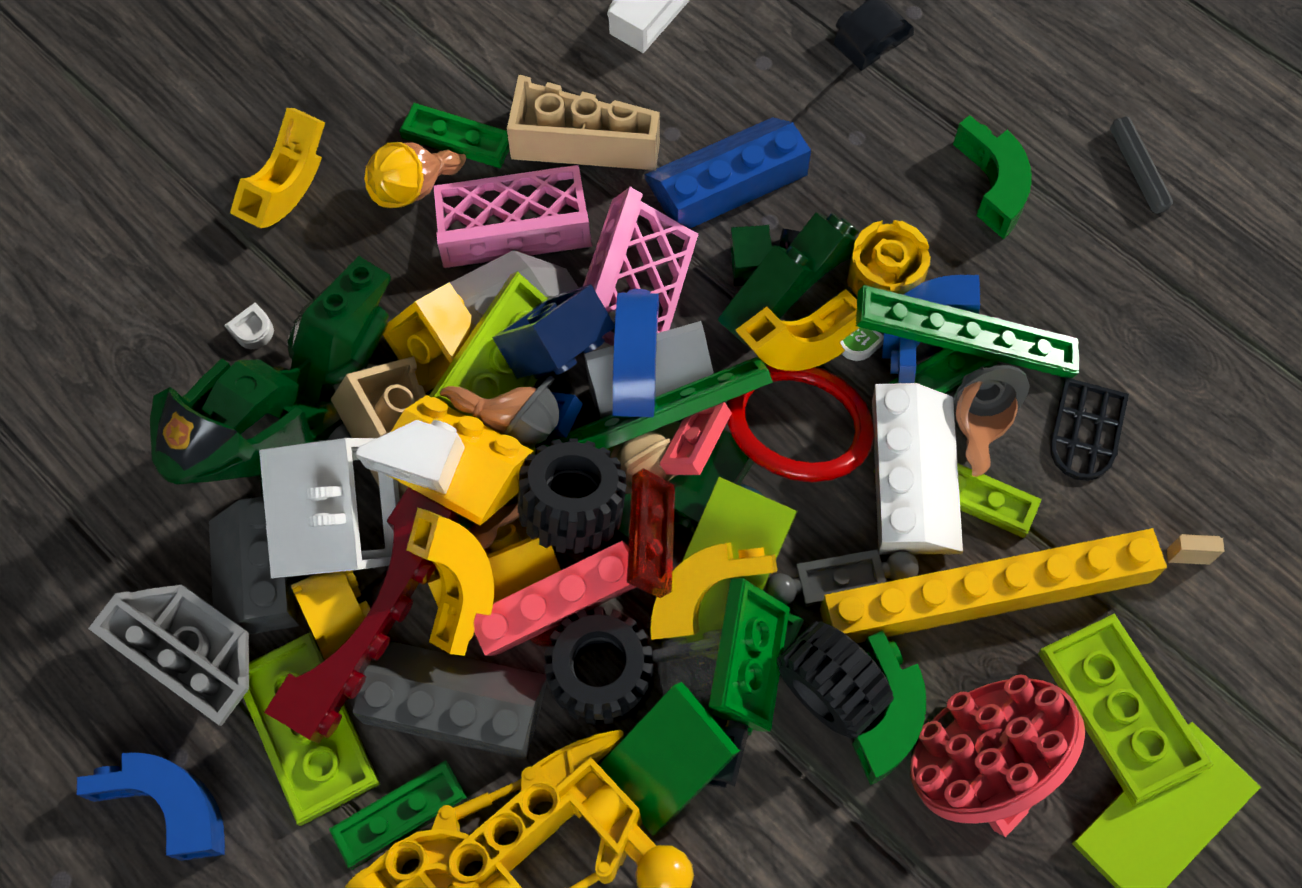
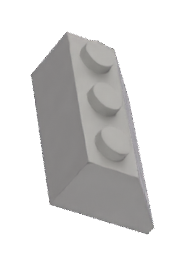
(680, 360)

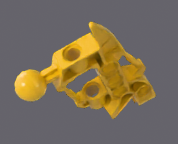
(574, 786)

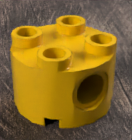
(889, 258)
(331, 608)

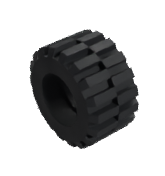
(564, 520)
(592, 632)
(835, 679)

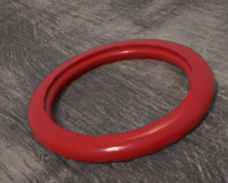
(801, 470)

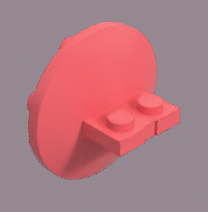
(1000, 752)

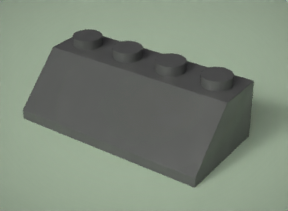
(452, 699)

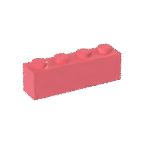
(553, 600)

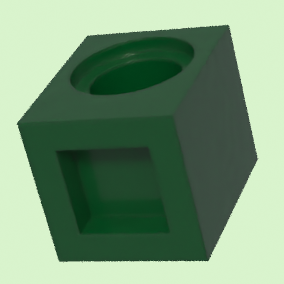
(748, 249)

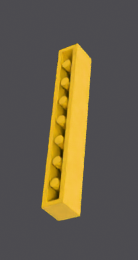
(996, 586)

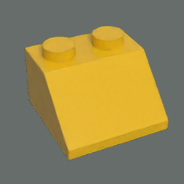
(431, 332)

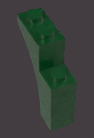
(791, 271)
(694, 491)

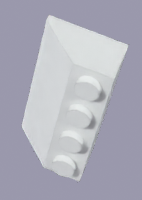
(916, 470)

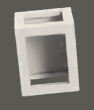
(314, 509)

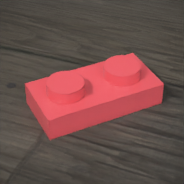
(695, 441)

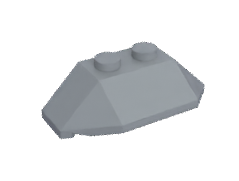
(485, 282)
(180, 645)

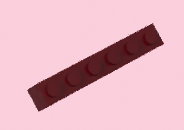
(314, 699)

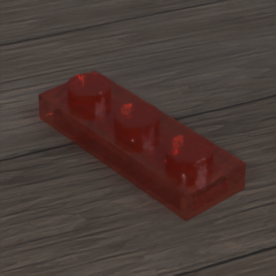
(651, 534)

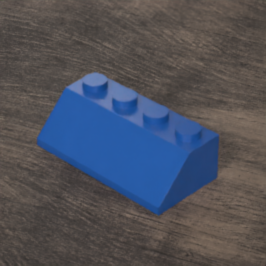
(730, 172)

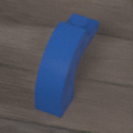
(952, 291)
(635, 353)
(189, 807)

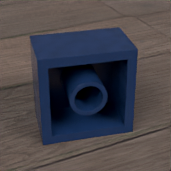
(555, 333)

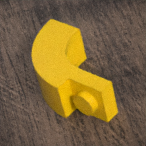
(285, 176)
(801, 342)
(464, 577)
(679, 611)

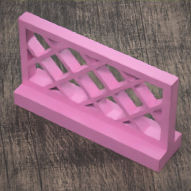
(530, 236)
(612, 249)

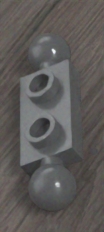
(840, 574)

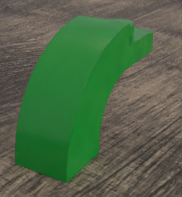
(1006, 168)
(894, 737)

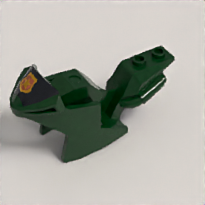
(333, 336)

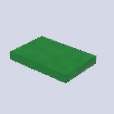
(748, 654)
(669, 757)

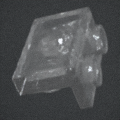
(689, 662)

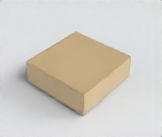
(1195, 549)

